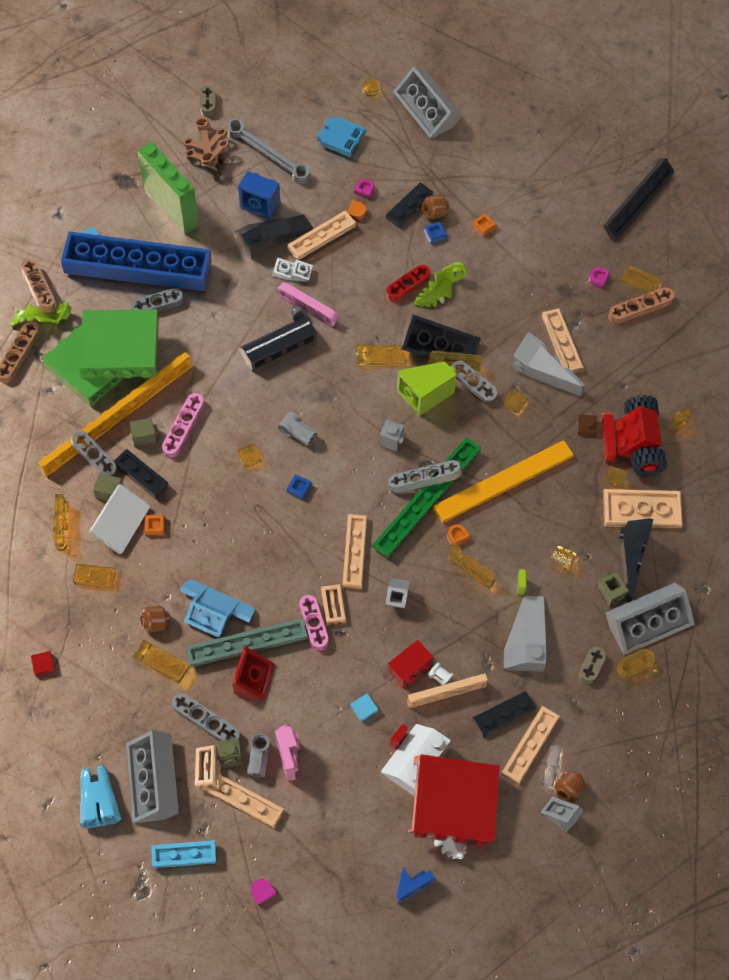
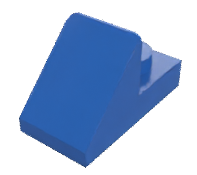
(408, 887)

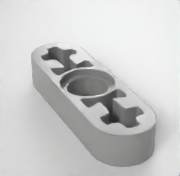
(160, 296)
(487, 385)
(80, 446)

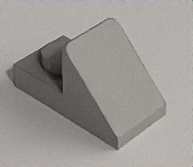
(561, 813)

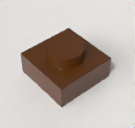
(587, 425)

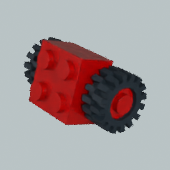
(640, 435)

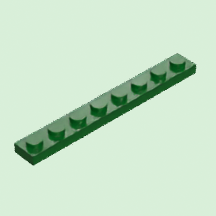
(422, 502)

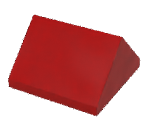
(252, 675)

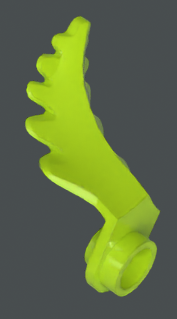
(441, 286)
(32, 313)

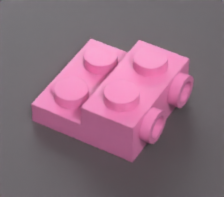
(288, 745)

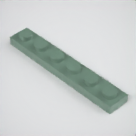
(255, 640)

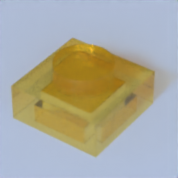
(680, 419)
(616, 476)
(563, 556)

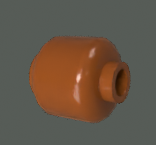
(435, 206)
(154, 619)
(570, 786)

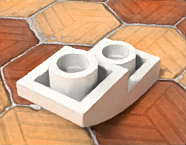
(292, 271)

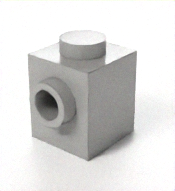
(392, 435)
(397, 592)

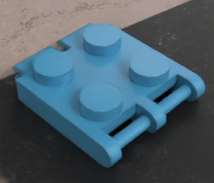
(340, 135)

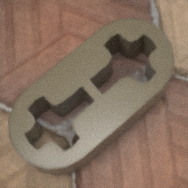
(205, 101)
(596, 667)

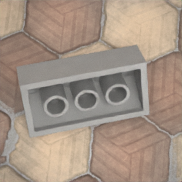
(427, 102)
(650, 618)
(152, 777)

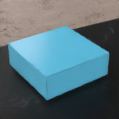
(364, 707)

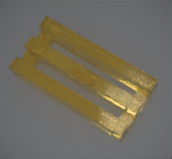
(639, 282)

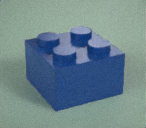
(259, 195)

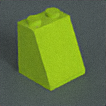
(426, 385)

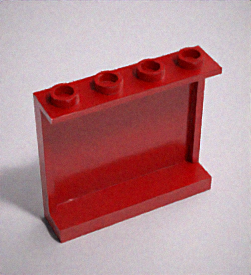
(455, 800)

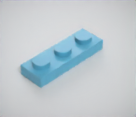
(183, 854)

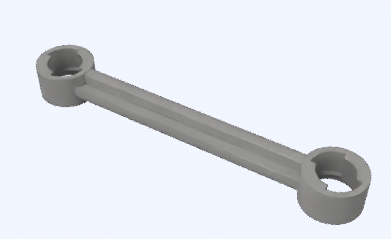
(268, 151)

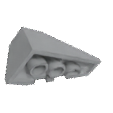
(536, 362)
(527, 639)

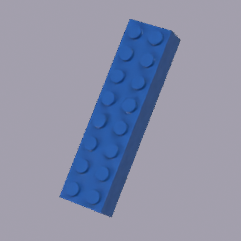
(136, 261)

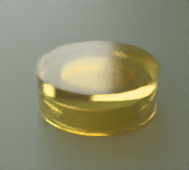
(370, 87)

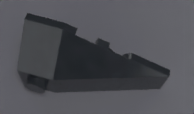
(266, 235)
(424, 336)
(633, 545)

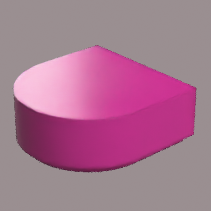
(364, 188)
(599, 276)
(262, 891)

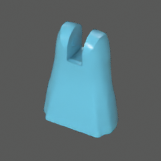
(97, 800)

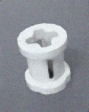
(441, 674)

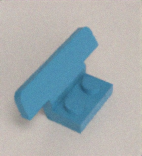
(212, 608)

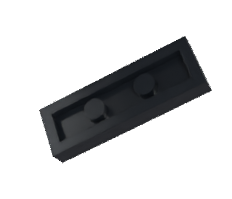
(408, 205)
(141, 473)
(504, 713)

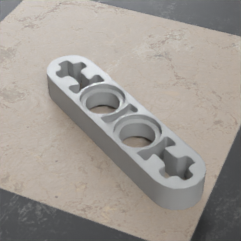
(424, 474)
(207, 717)

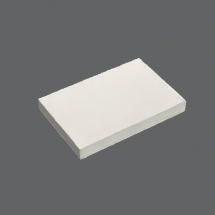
(119, 519)

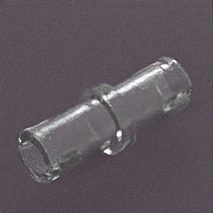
(551, 767)

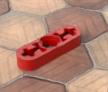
(405, 290)
(608, 436)

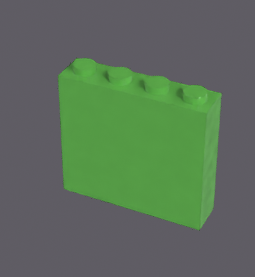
(168, 188)
(119, 343)
(64, 365)

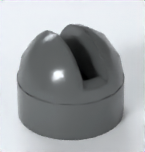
(297, 312)

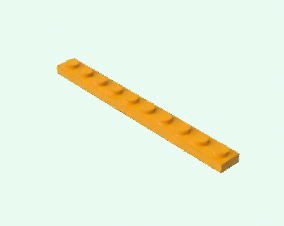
(117, 413)

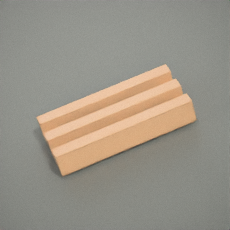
(335, 619)
(213, 769)

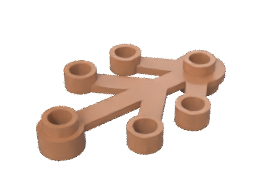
(208, 159)

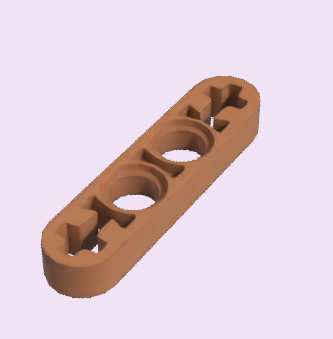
(37, 286)
(640, 303)
(22, 352)

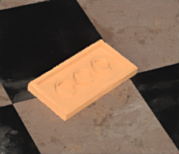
(632, 505)

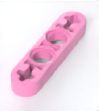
(308, 303)
(186, 426)

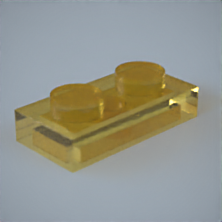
(94, 575)

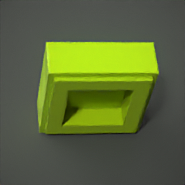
(521, 582)

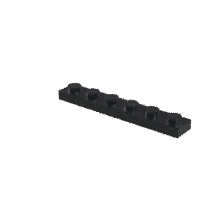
(638, 198)

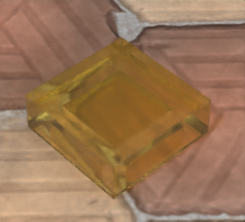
(514, 400)
(249, 455)

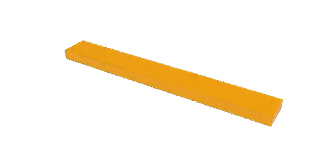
(502, 481)

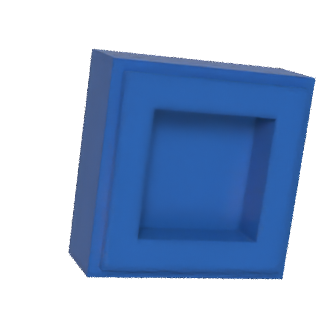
(435, 232)
(299, 487)

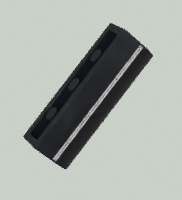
(278, 343)

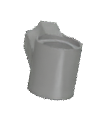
(293, 426)
(258, 757)

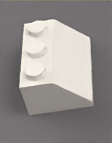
(419, 741)

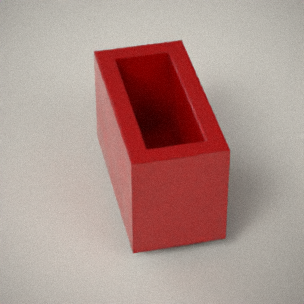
(410, 664)

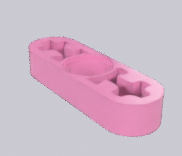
(311, 631)

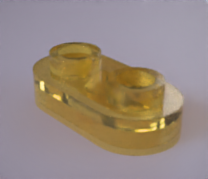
(634, 664)

